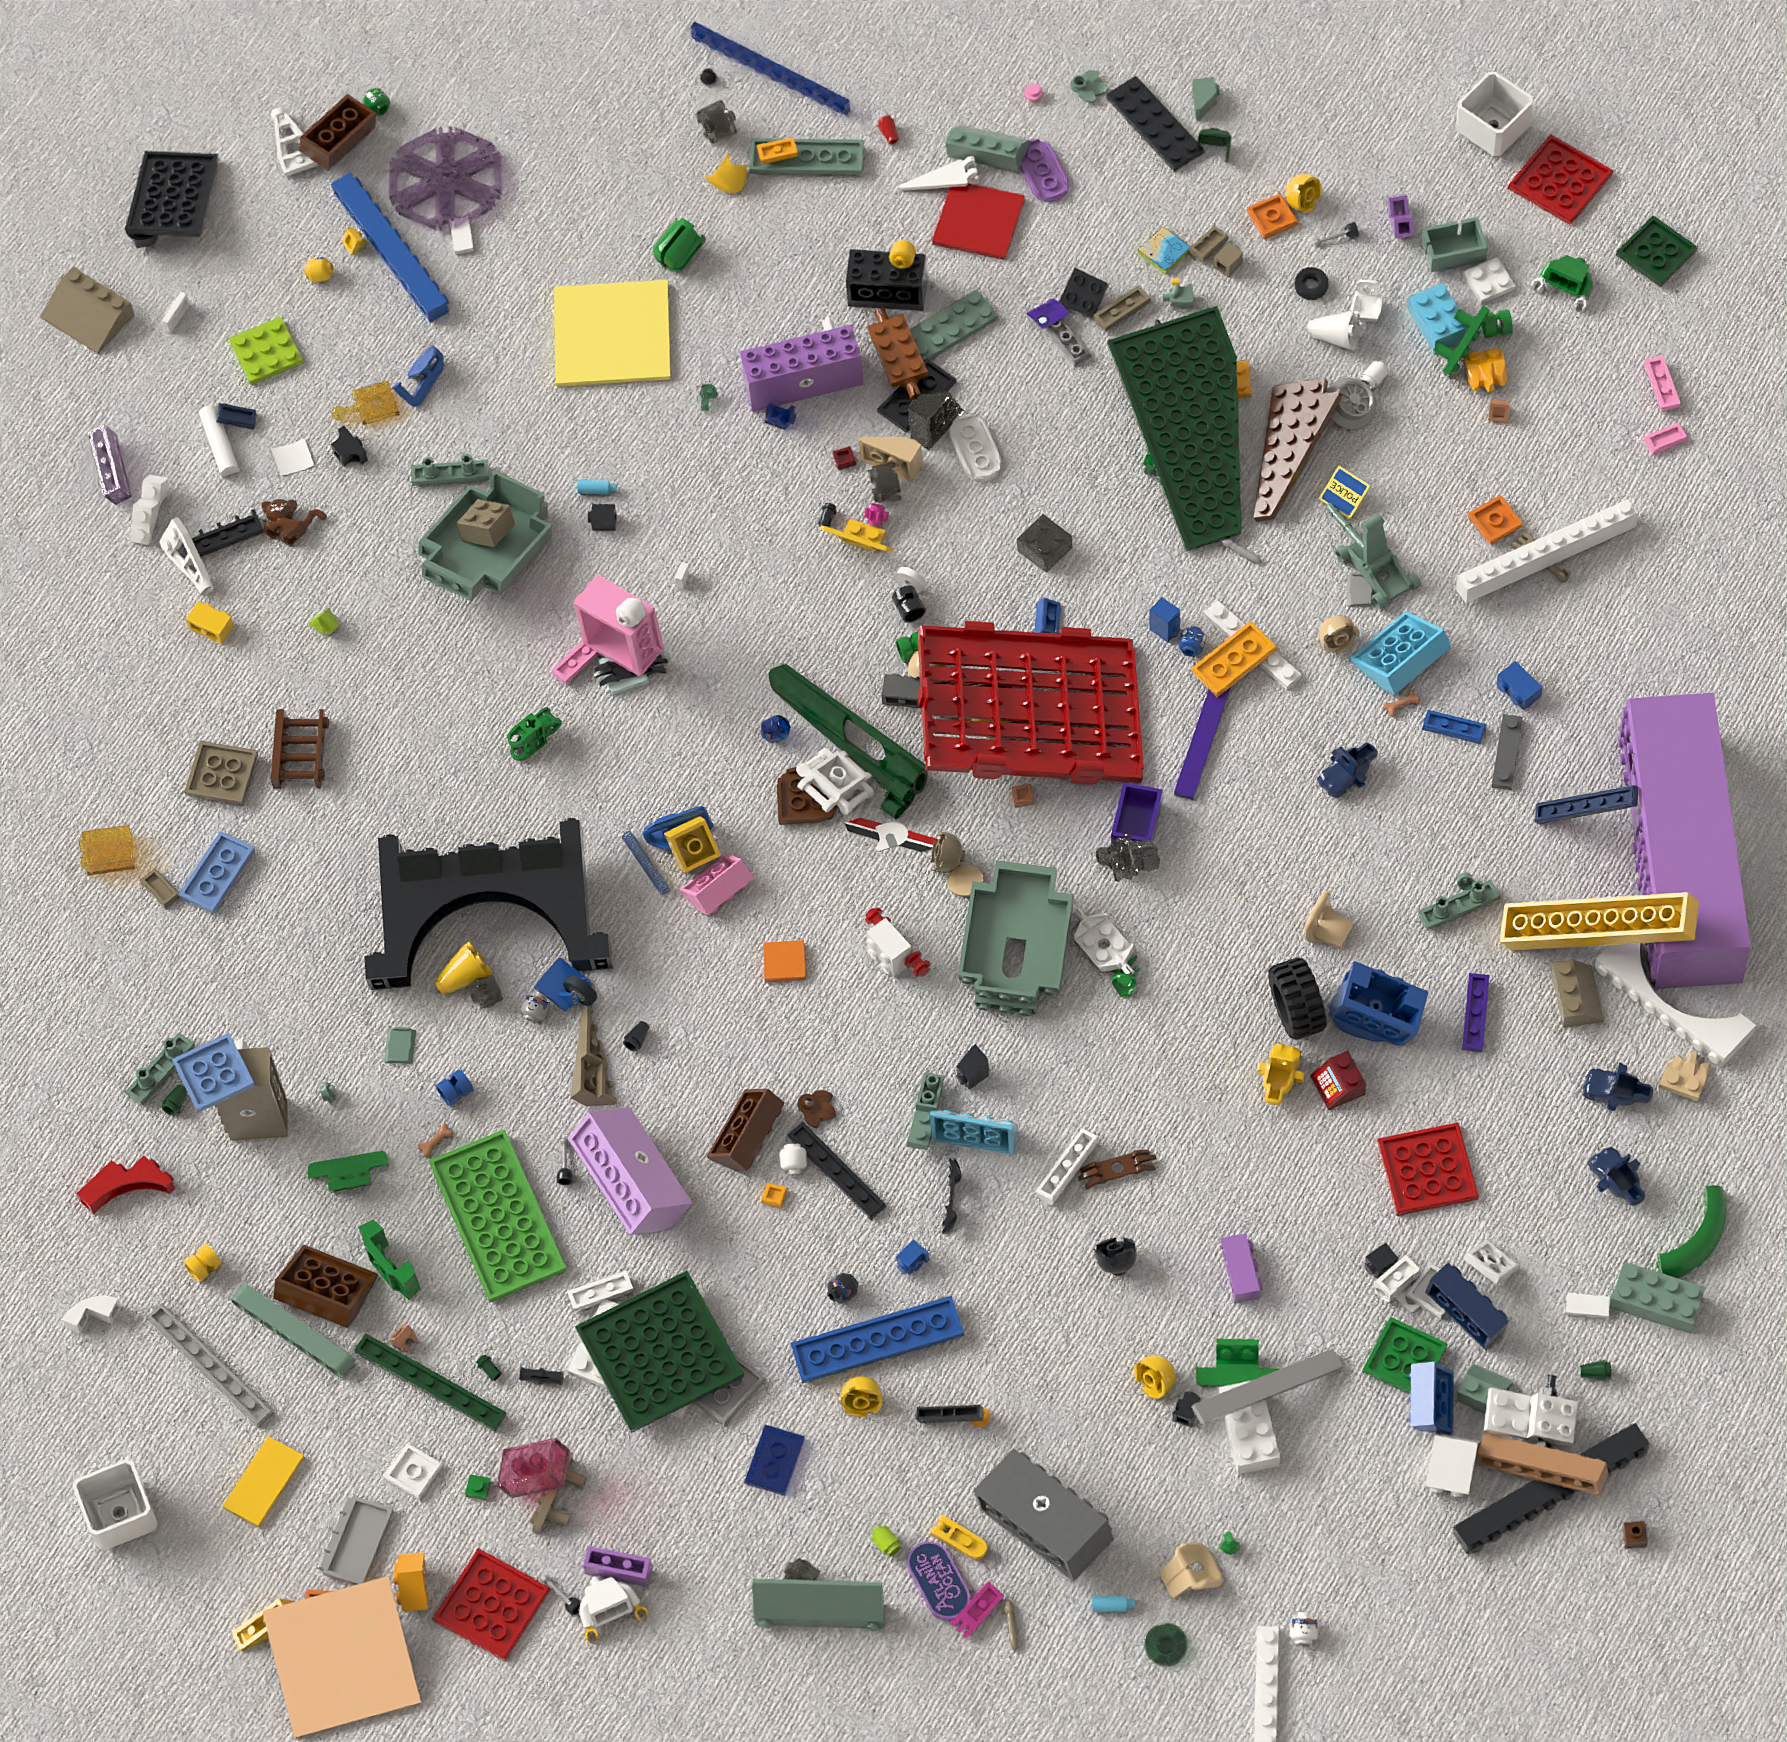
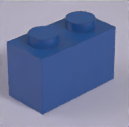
(1164, 620)
(1519, 685)

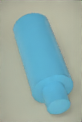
(595, 487)
(1111, 1603)

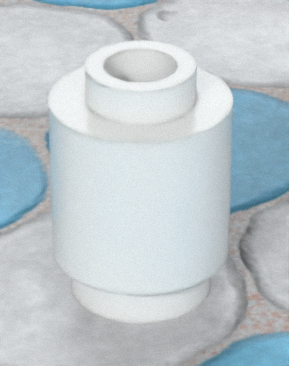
(1374, 374)

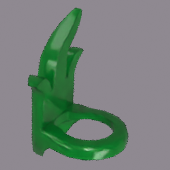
(1124, 982)

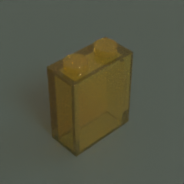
(107, 850)

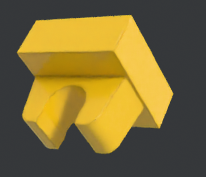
(353, 241)

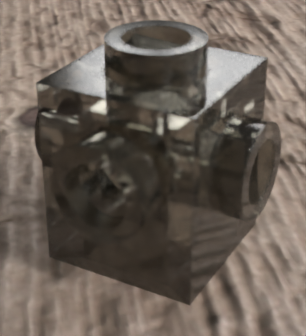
(485, 992)
(801, 1570)

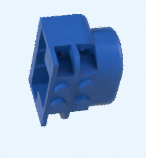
(1377, 1006)

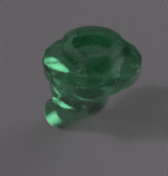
(707, 392)

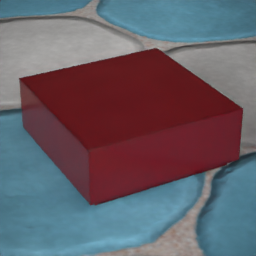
(844, 458)

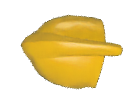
(728, 176)

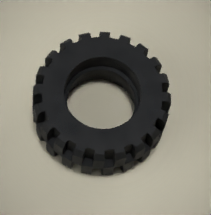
(1297, 998)

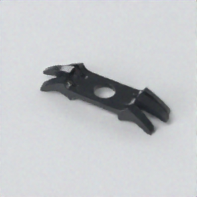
(618, 672)
(954, 1177)

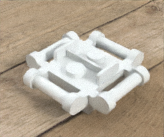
(837, 778)

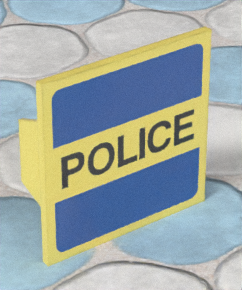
(1344, 492)

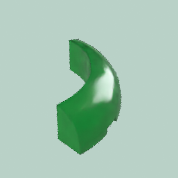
(1703, 1243)

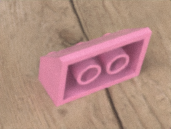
(717, 884)

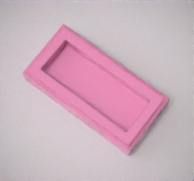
(1665, 438)

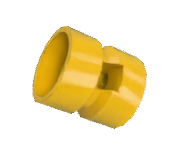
(204, 1261)

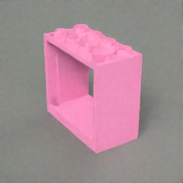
(627, 646)

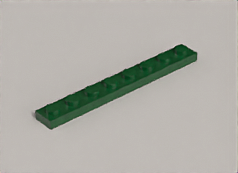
(430, 1382)

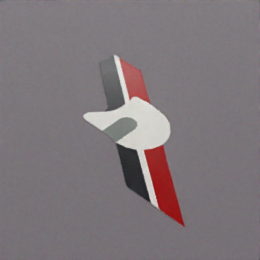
(890, 834)

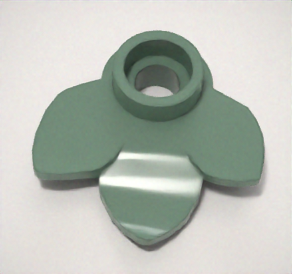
(1089, 87)

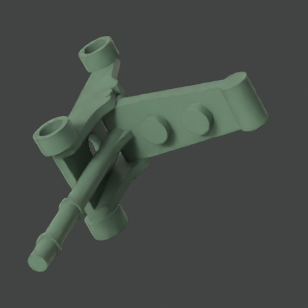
(1373, 556)

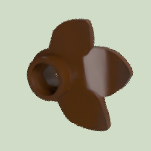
(819, 1108)

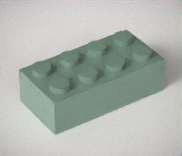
(1657, 1297)

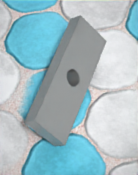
(1067, 342)

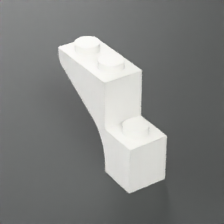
(147, 508)

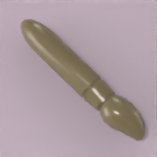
(1011, 1623)

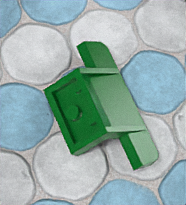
(348, 1171)
(1235, 1363)

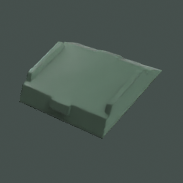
(400, 1045)

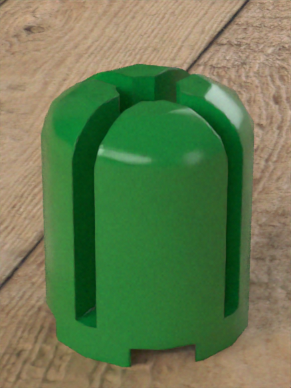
(678, 245)

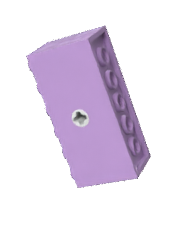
(630, 1170)

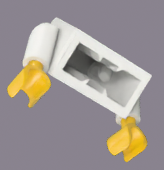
(607, 1601)

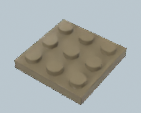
(221, 773)

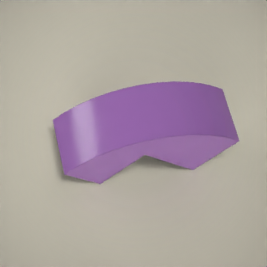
(1399, 216)

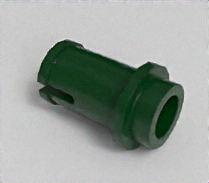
(488, 1367)

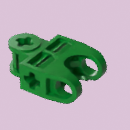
(536, 732)

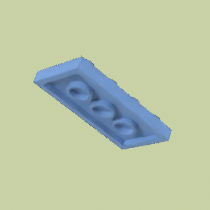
(216, 872)

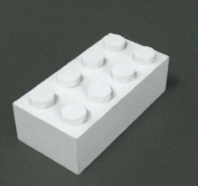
(1251, 1437)

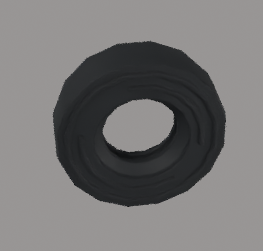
(1315, 273)

